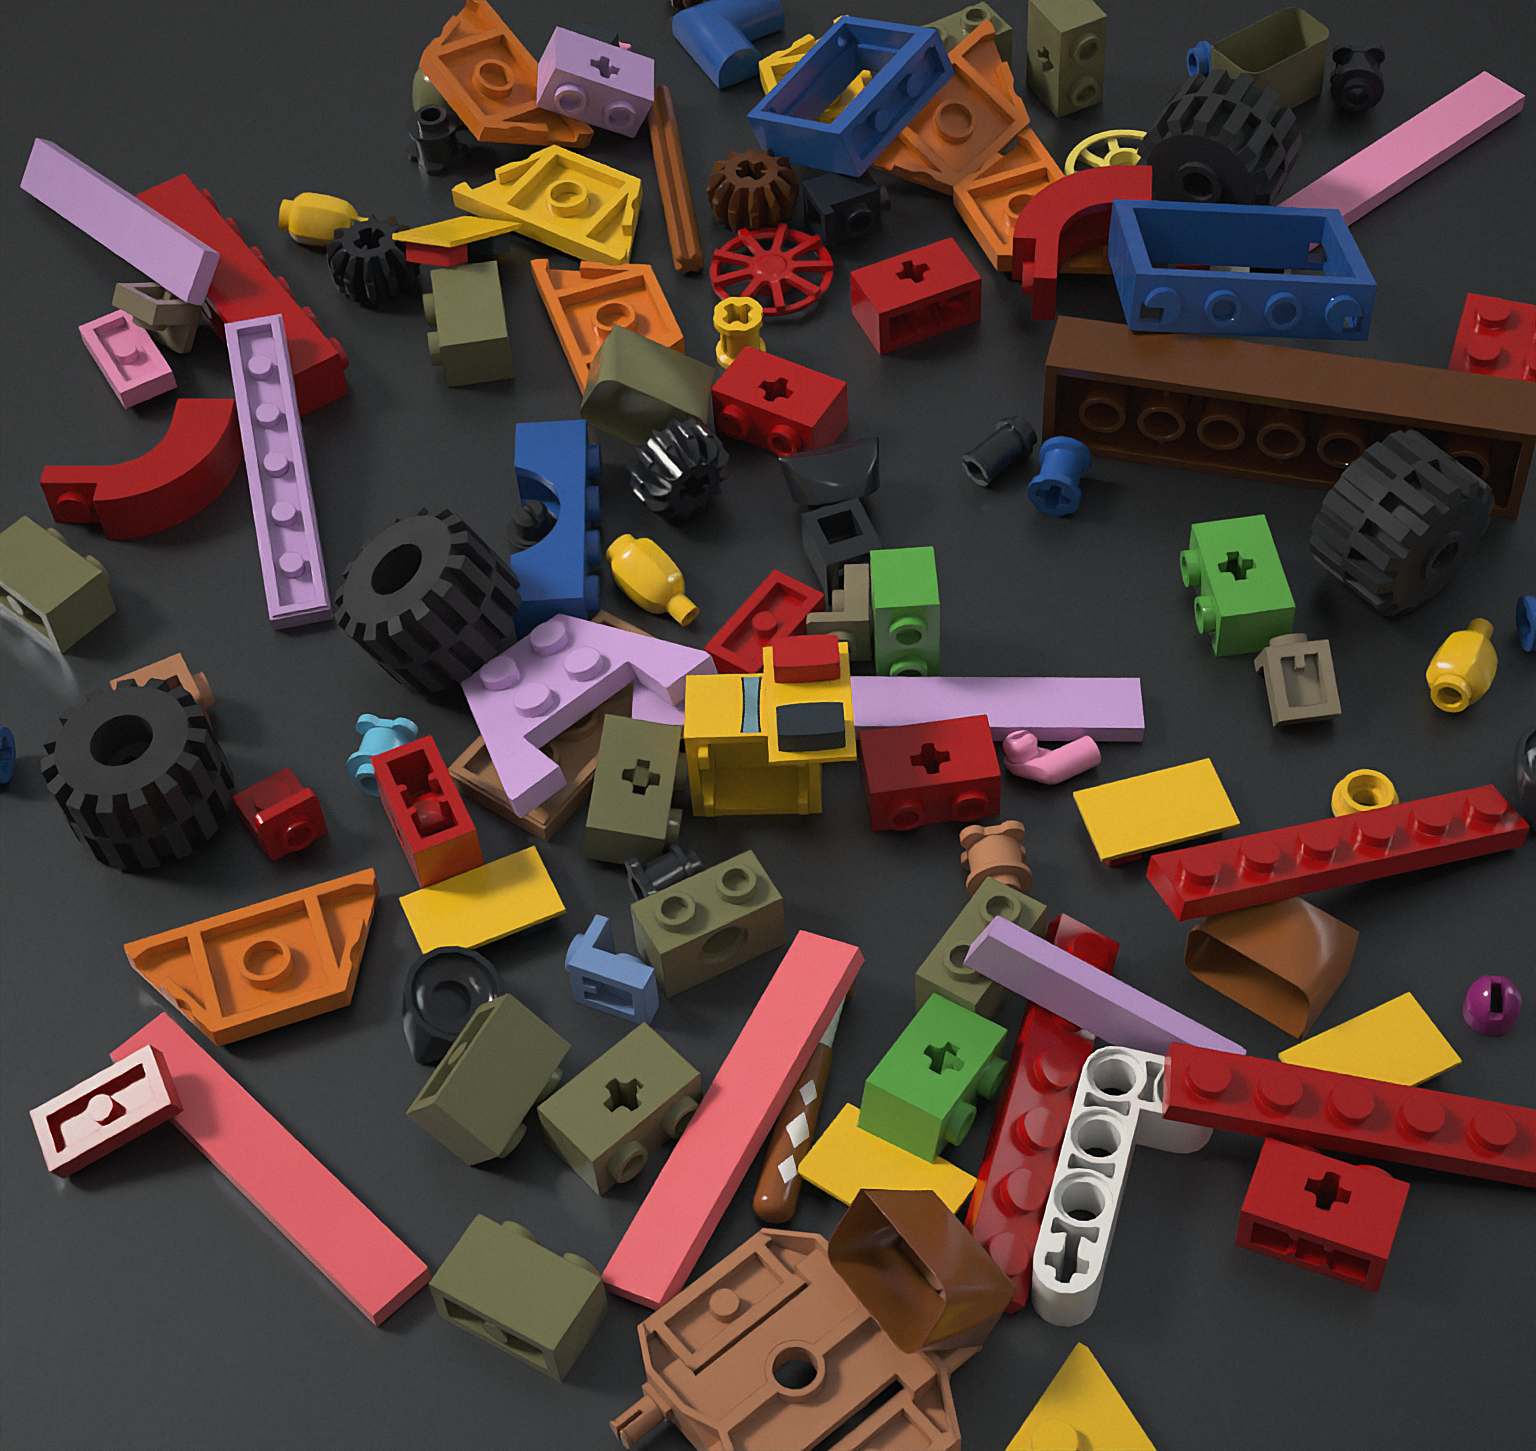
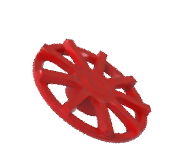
(773, 270)

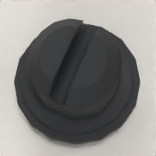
(529, 524)

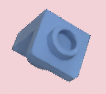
(608, 981)

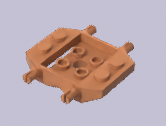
(771, 1303)

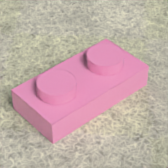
(127, 358)

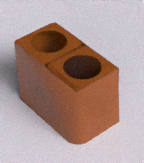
(1274, 959)
(900, 1249)

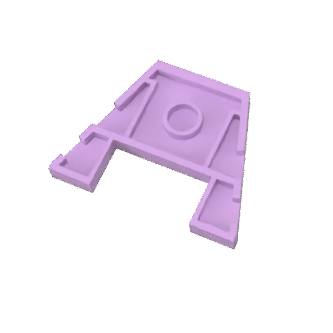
(555, 681)

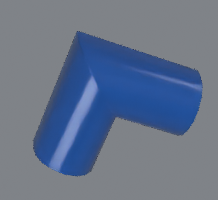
(720, 36)

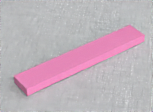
(1412, 149)

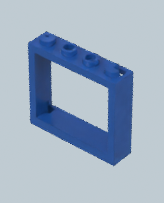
(1239, 301)

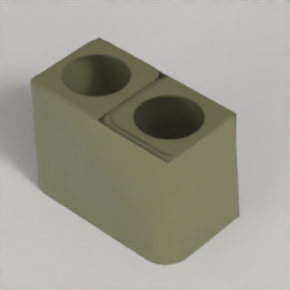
(1279, 52)
(643, 387)

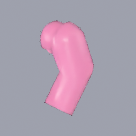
(1048, 766)

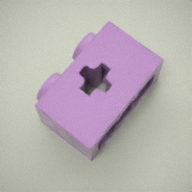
(595, 82)

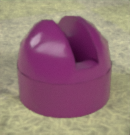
(1478, 1000)

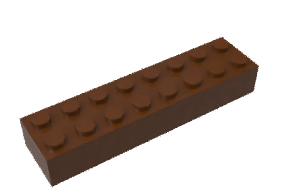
(1275, 408)

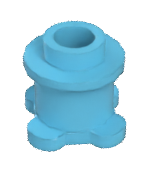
(378, 737)

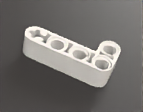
(1100, 1182)

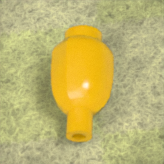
(315, 217)
(650, 578)
(1463, 667)

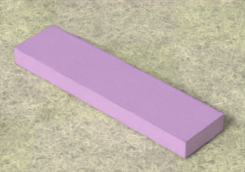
(1084, 993)

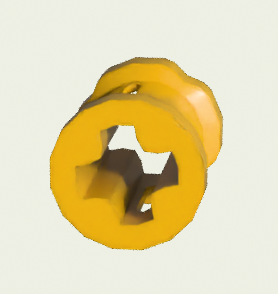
(738, 325)

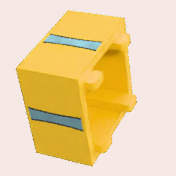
(730, 752)

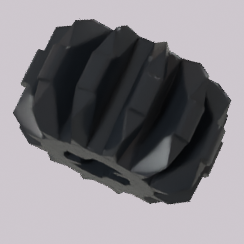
(369, 262)
(678, 469)

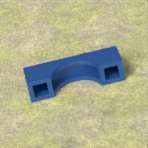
(557, 468)

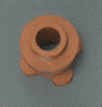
(996, 854)

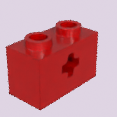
(916, 295)
(778, 404)
(930, 773)
(426, 812)
(1343, 1243)

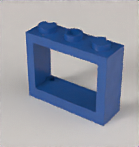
(910, 74)

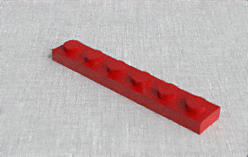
(1335, 852)
(1350, 1114)
(1033, 1120)

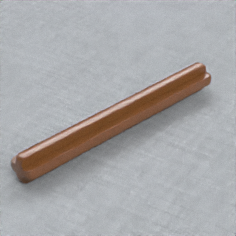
(674, 183)

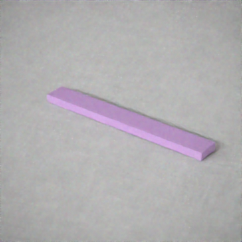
(1041, 705)

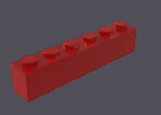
(247, 290)

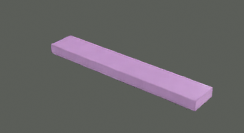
(120, 222)
(278, 473)

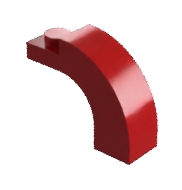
(1067, 220)
(162, 485)

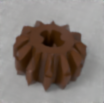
(753, 190)

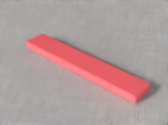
(732, 1121)
(283, 1177)

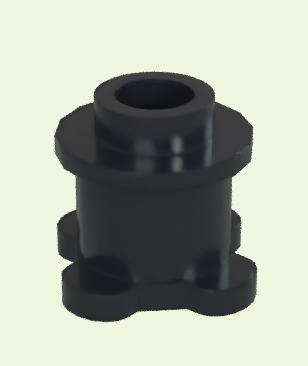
(1357, 78)
(435, 139)
(662, 871)

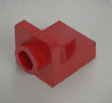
(281, 814)

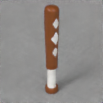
(794, 1132)

